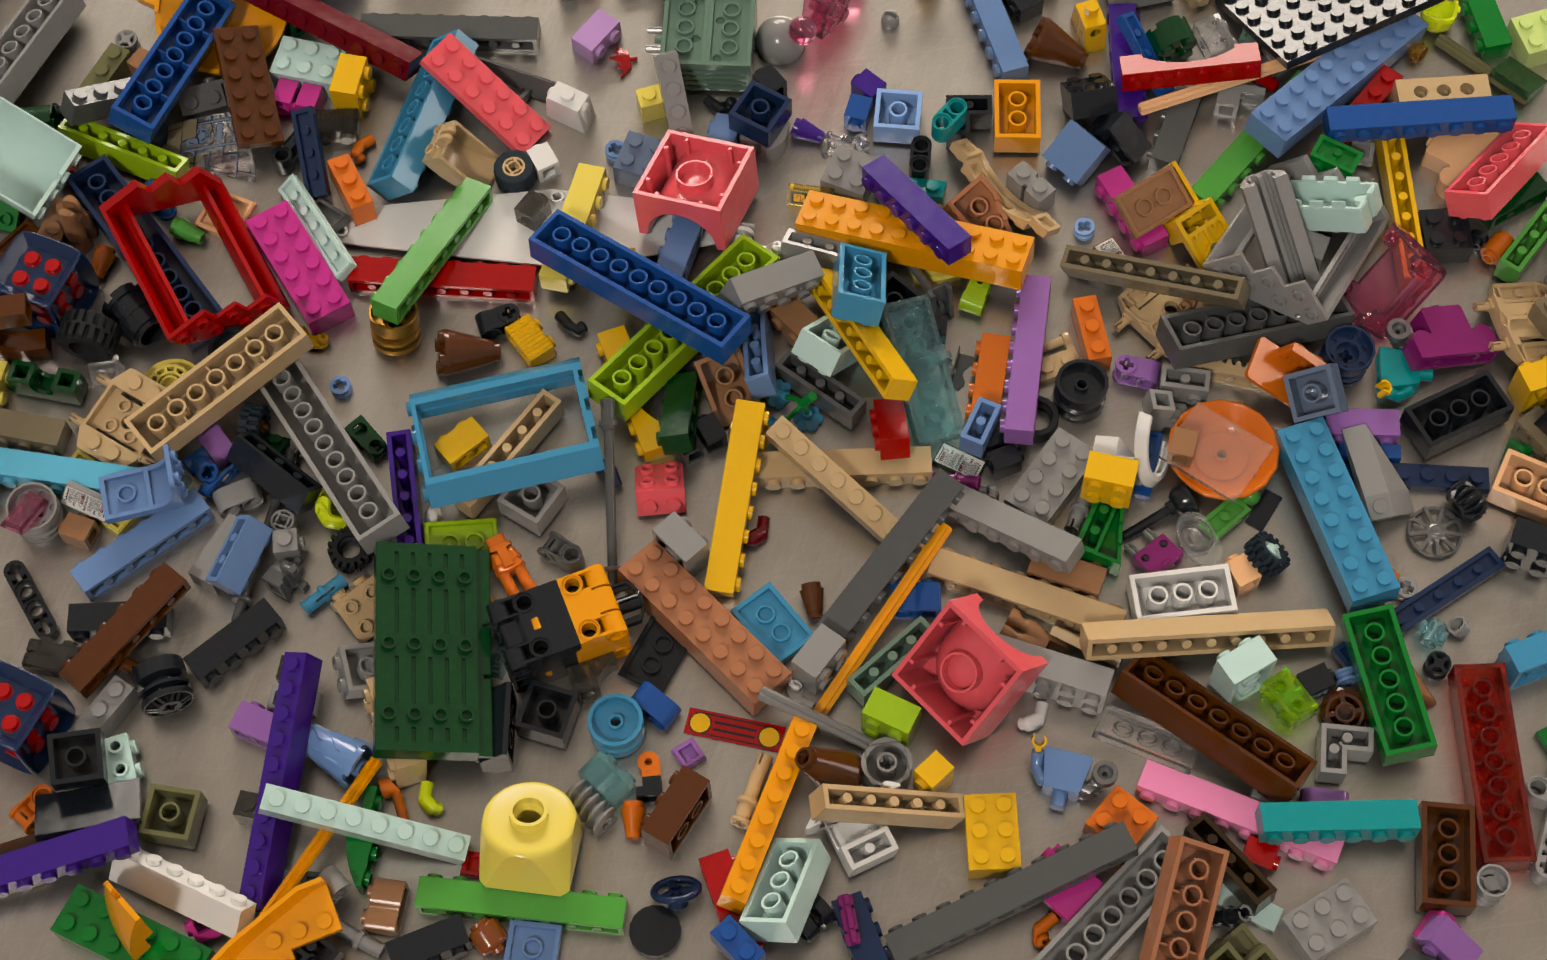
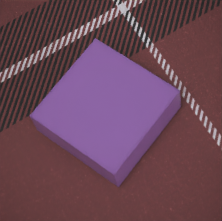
(688, 754)

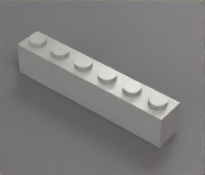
(1017, 530)

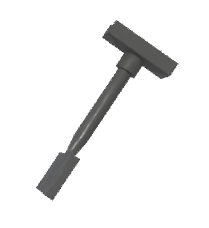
(940, 296)

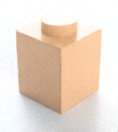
(1242, 573)

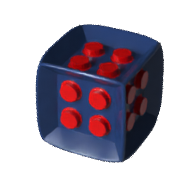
(51, 277)
(27, 715)

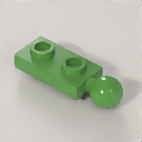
(1229, 514)

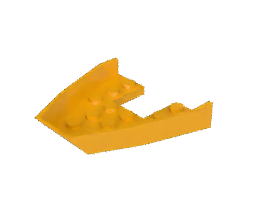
(290, 923)

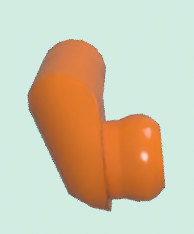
(1040, 930)

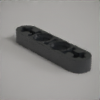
(32, 600)

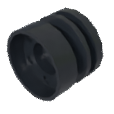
(162, 685)

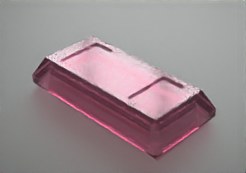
(24, 513)

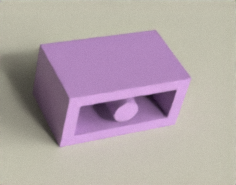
(596, 36)

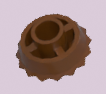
(1343, 708)

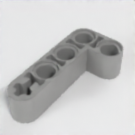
(1539, 801)

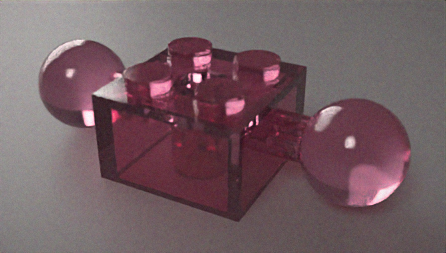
(818, 20)

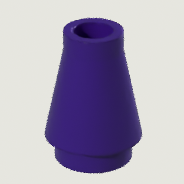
(807, 131)

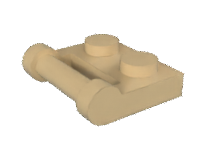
(1052, 363)

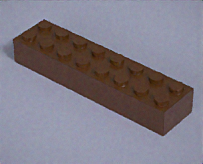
(1214, 727)

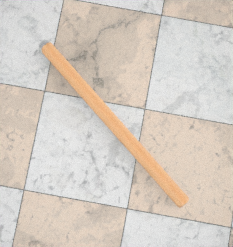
(1201, 90)

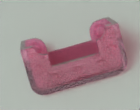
(1394, 283)

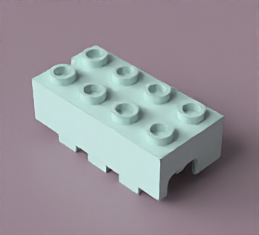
(1337, 204)

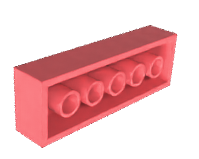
(1498, 172)

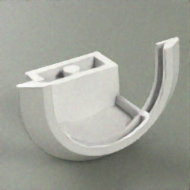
(1116, 447)
(858, 844)

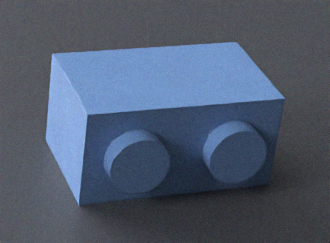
(980, 427)

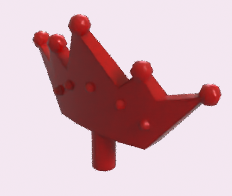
(624, 59)

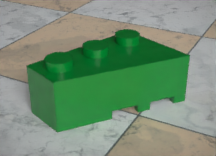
(1103, 536)

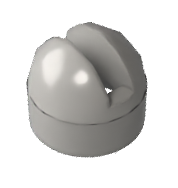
(890, 20)
(1459, 627)

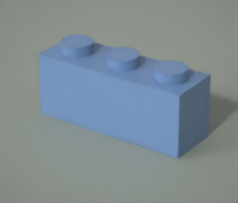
(239, 555)

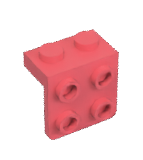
(660, 488)

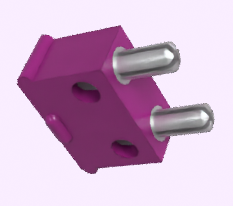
(1157, 555)

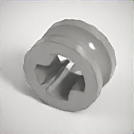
(1412, 588)

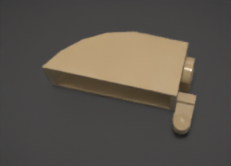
(459, 154)

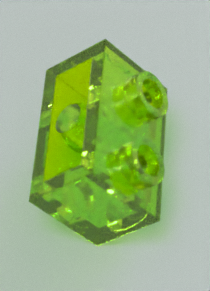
(1288, 699)

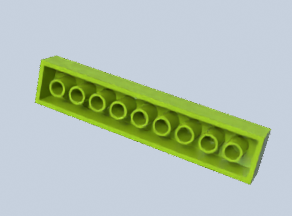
(656, 357)

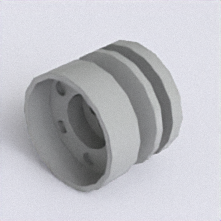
(44, 527)

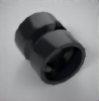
(825, 918)

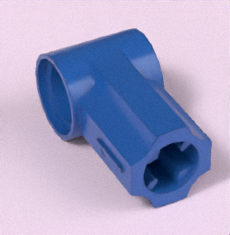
(201, 465)

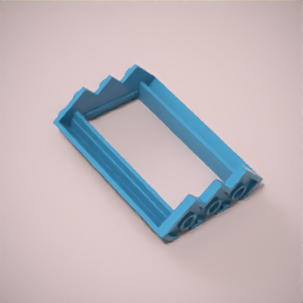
(511, 473)

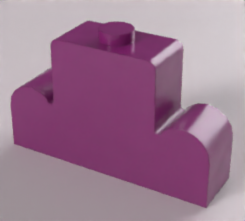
(1446, 340)

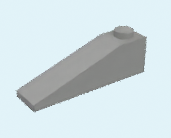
(1375, 477)

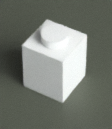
(544, 161)

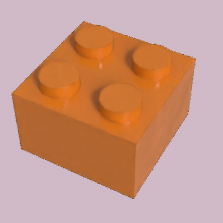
(1121, 807)

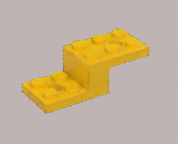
(1196, 226)

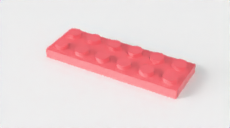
(484, 94)

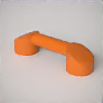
(389, 790)

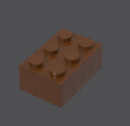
(676, 811)

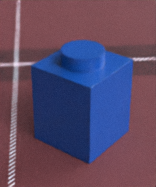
(858, 113)

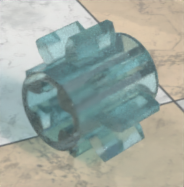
(1432, 633)

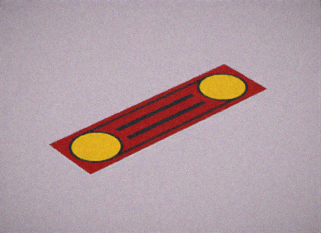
(734, 729)

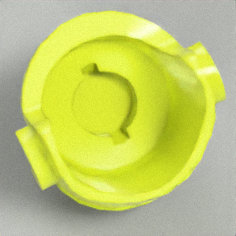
(1441, 16)
(328, 513)

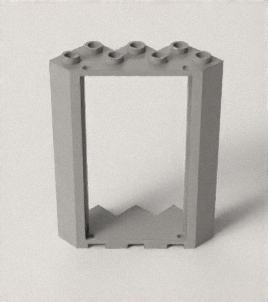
(1267, 284)

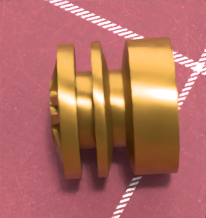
(393, 338)

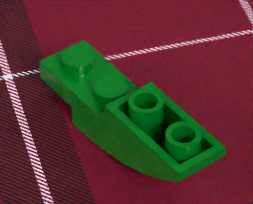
(363, 853)

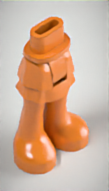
(508, 563)

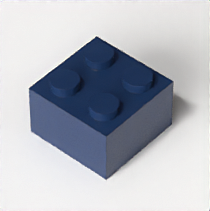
(760, 113)

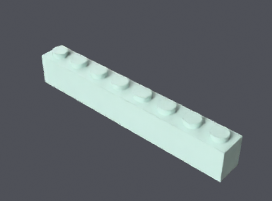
(364, 824)

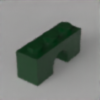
(30, 380)

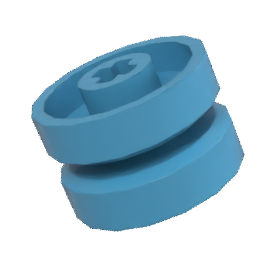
(616, 725)

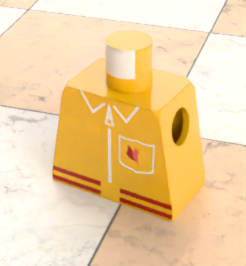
(1088, 18)

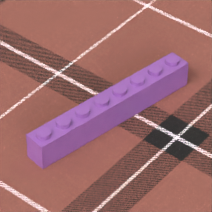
(1026, 362)

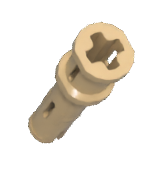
(748, 800)

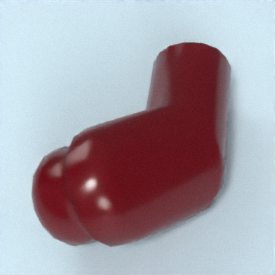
(760, 533)

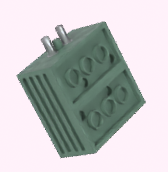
(711, 42)

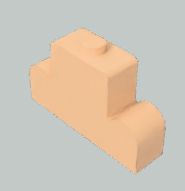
(1452, 155)

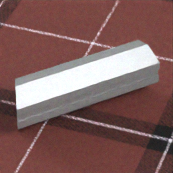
(1279, 226)

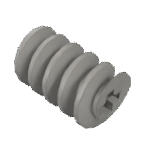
(589, 808)

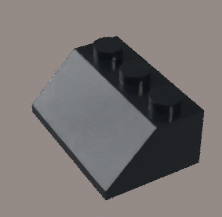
(503, 729)

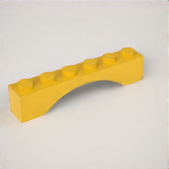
(640, 423)

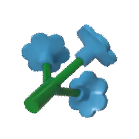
(805, 417)

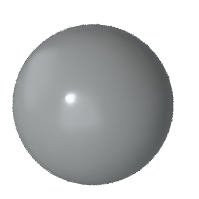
(775, 43)

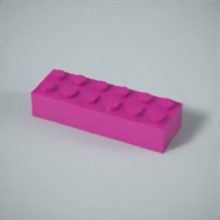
(300, 268)

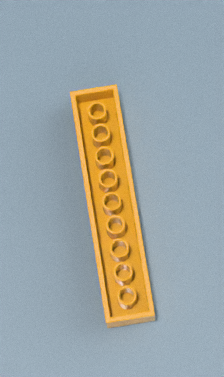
(994, 258)

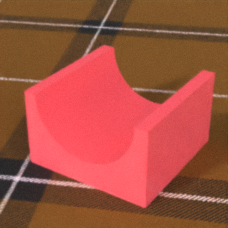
(700, 181)

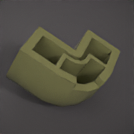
(1238, 945)

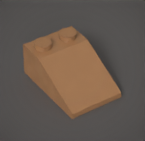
(723, 385)

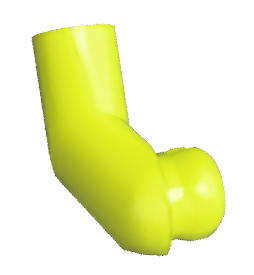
(426, 801)

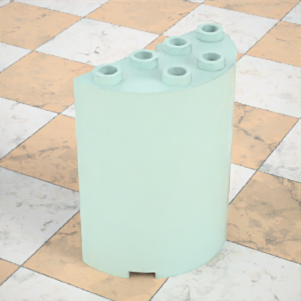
(32, 161)

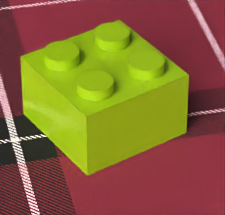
(890, 717)

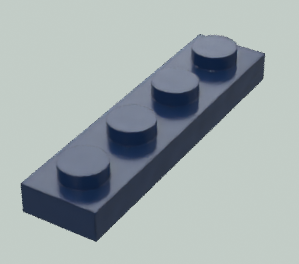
(310, 152)

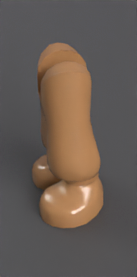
(77, 225)
(1032, 633)

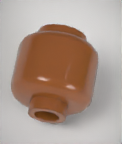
(488, 936)

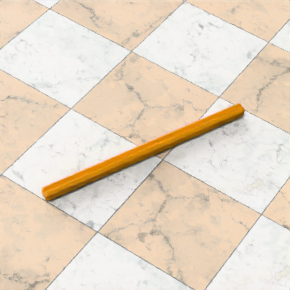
(883, 619)
(322, 836)

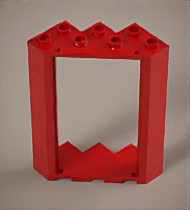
(170, 192)

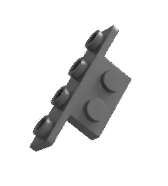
(521, 82)
(202, 97)

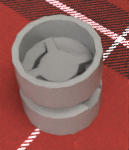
(1491, 885)

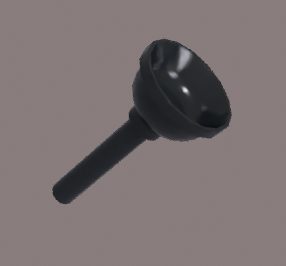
(1179, 503)

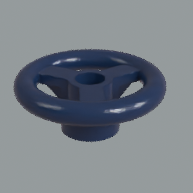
(677, 895)

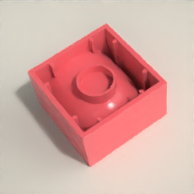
(966, 671)

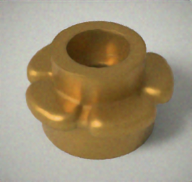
(1417, 52)

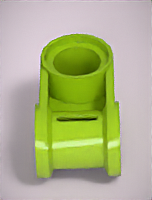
(975, 297)

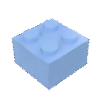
(897, 115)

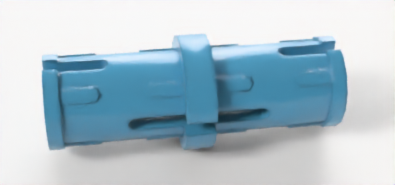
(311, 603)

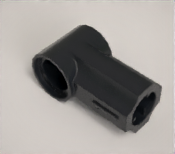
(285, 156)

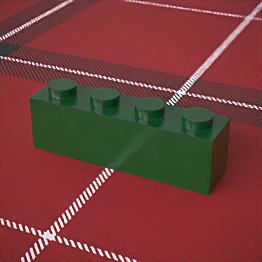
(679, 413)

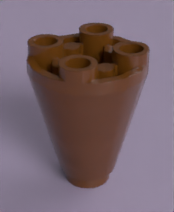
(1054, 46)
(463, 352)
(829, 766)

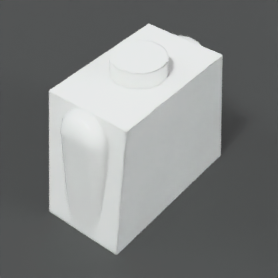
(570, 107)

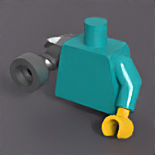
(1393, 374)

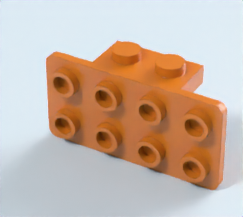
(1272, 362)

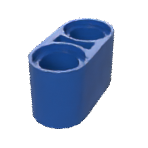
(656, 705)

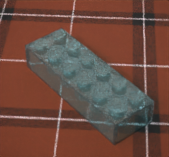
(933, 405)

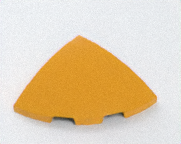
(126, 923)

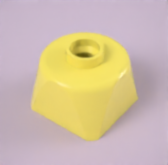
(530, 840)

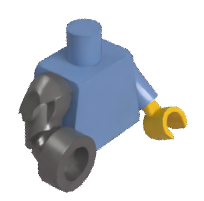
(1065, 774)

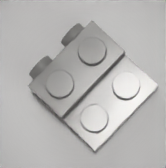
(354, 666)

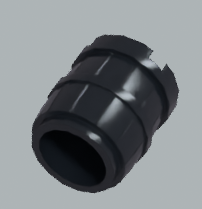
(133, 315)

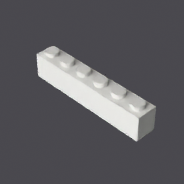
(184, 892)

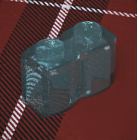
(608, 779)

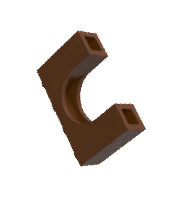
(21, 345)

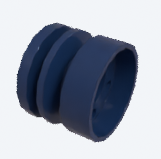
(1353, 347)

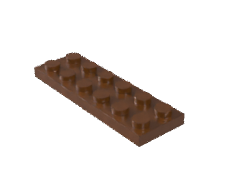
(248, 87)

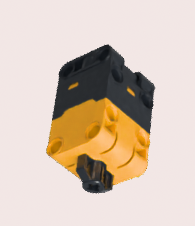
(563, 625)

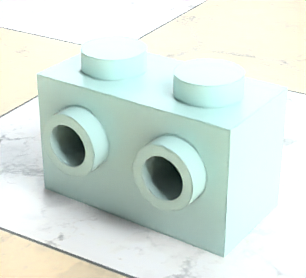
(122, 759)

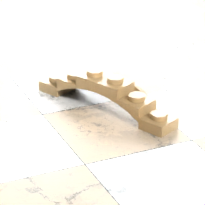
(1016, 210)

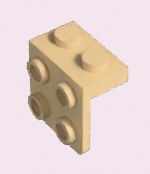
(357, 606)

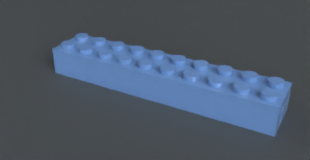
(1329, 82)

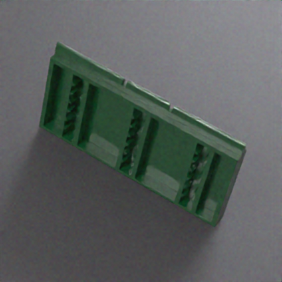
(432, 653)

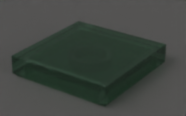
(1518, 78)

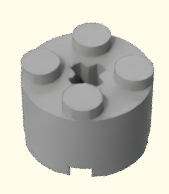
(886, 752)

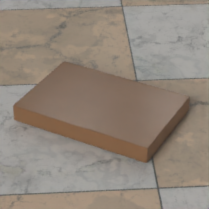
(1152, 201)

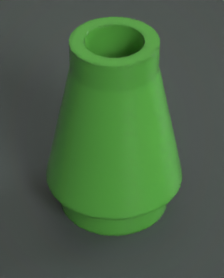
(185, 230)

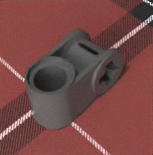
(558, 551)

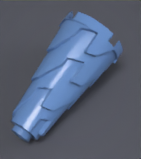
(338, 754)

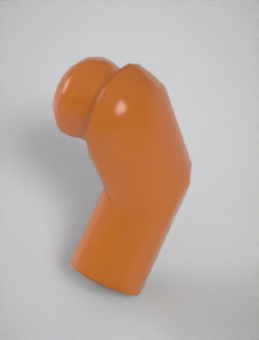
(359, 147)

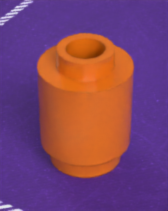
(1496, 247)

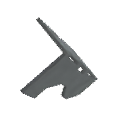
(962, 364)

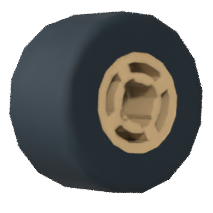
(514, 172)

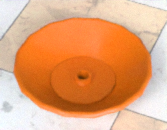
(1253, 423)

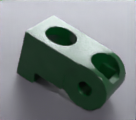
(366, 438)

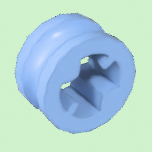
(1084, 235)

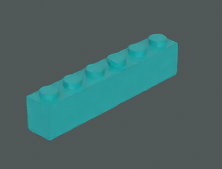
(1338, 821)

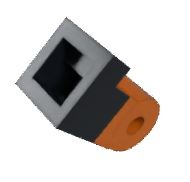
(650, 770)

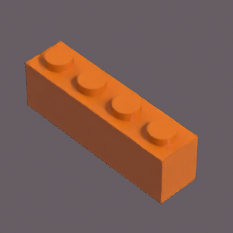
(989, 369)

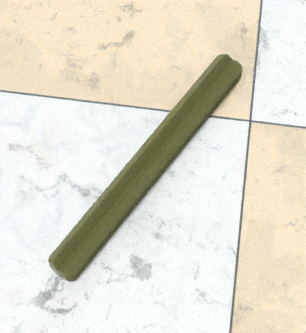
(1472, 62)

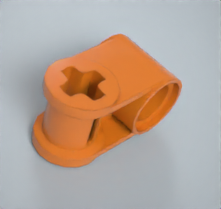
(27, 808)

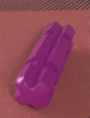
(848, 920)

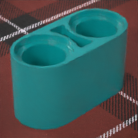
(950, 121)

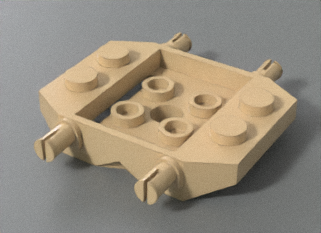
(1508, 309)
(1143, 312)
(109, 416)

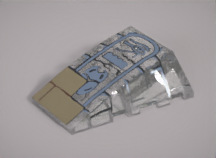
(212, 146)

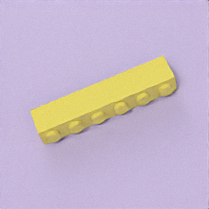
(581, 203)

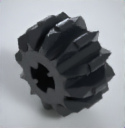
(1466, 501)

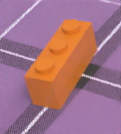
(351, 189)
(1091, 331)

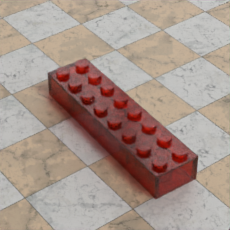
(1492, 765)

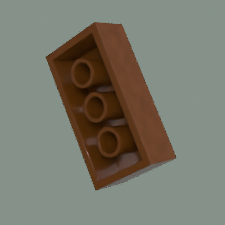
(1446, 858)

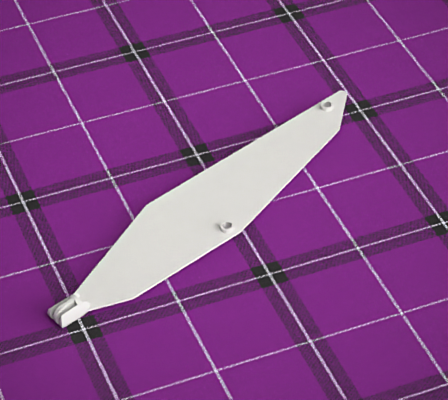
(500, 236)

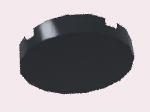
(655, 931)

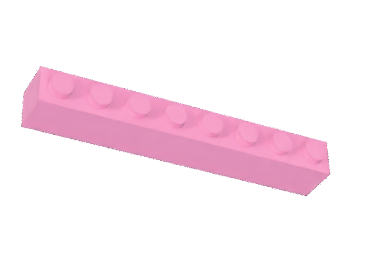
(1225, 808)

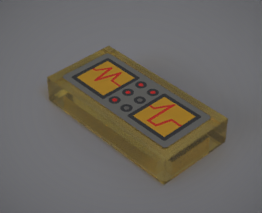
(798, 192)

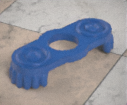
(207, 489)

